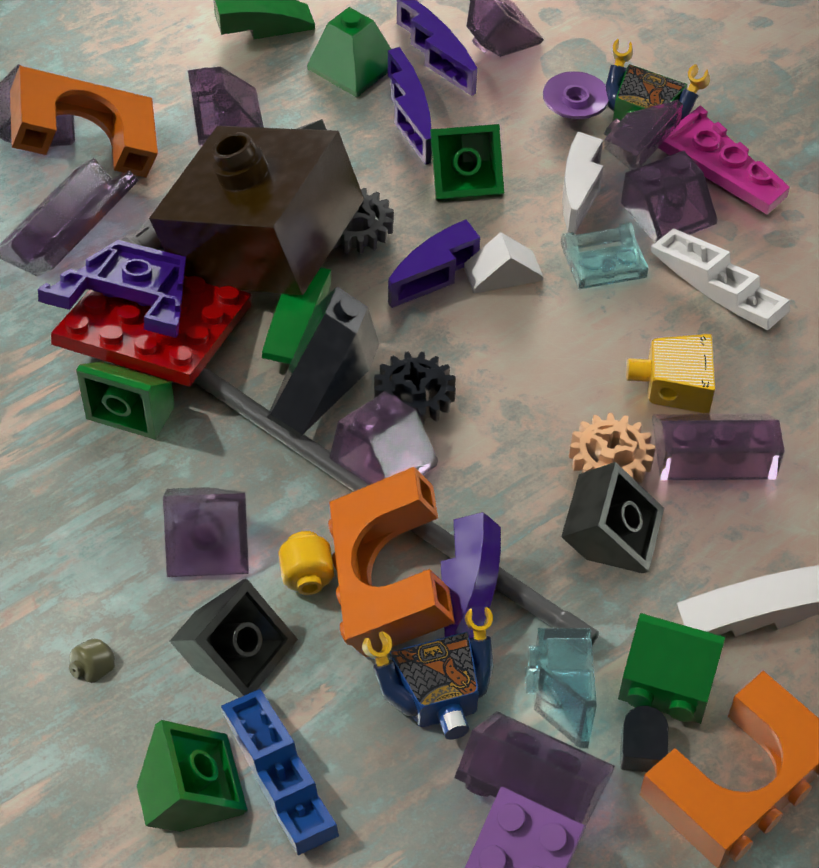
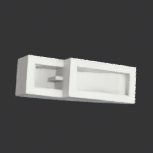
(581, 179)

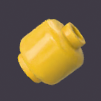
(306, 562)

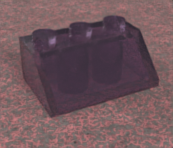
(718, 446)
(533, 765)

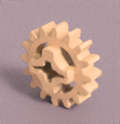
(612, 442)

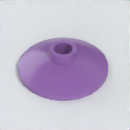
(575, 95)

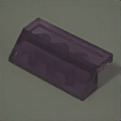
(64, 218)

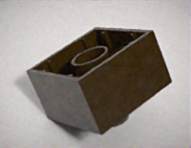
(260, 207)

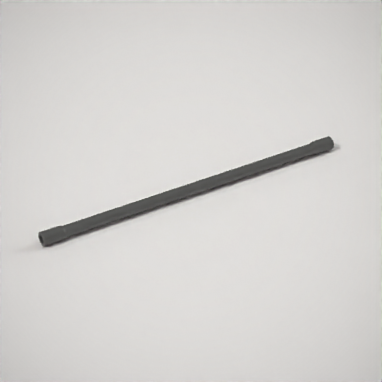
(430, 532)

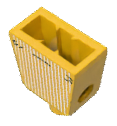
(677, 372)

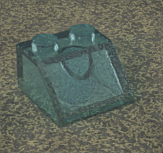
(563, 681)

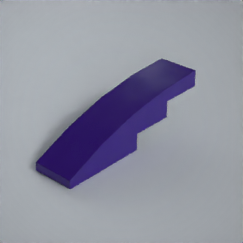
(441, 47)
(410, 102)

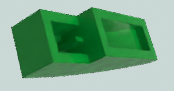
(263, 17)
(293, 317)

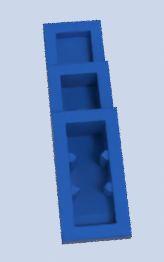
(280, 771)

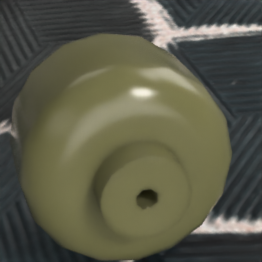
(91, 660)

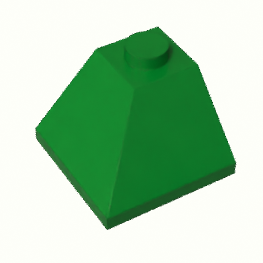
(351, 53)
(467, 161)
(188, 778)

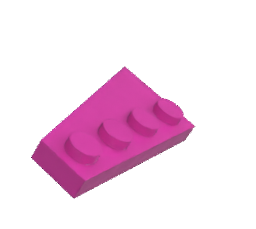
(726, 161)

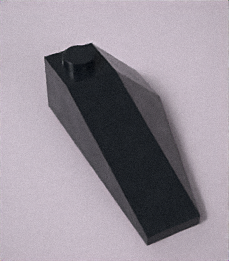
(327, 362)

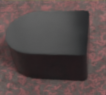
(643, 739)

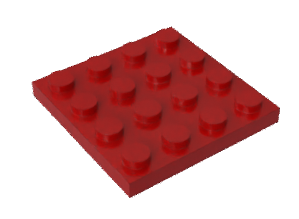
(116, 334)

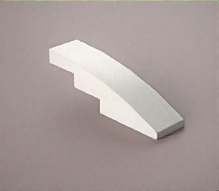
(712, 274)
(755, 603)

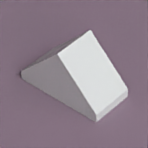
(502, 265)

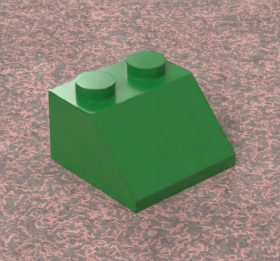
(125, 398)
(671, 668)

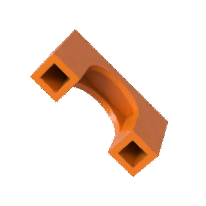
(122, 115)
(360, 529)
(725, 820)

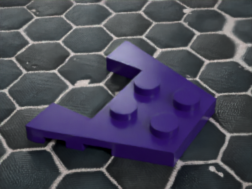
(130, 273)

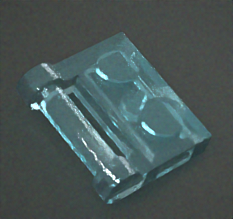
(605, 264)

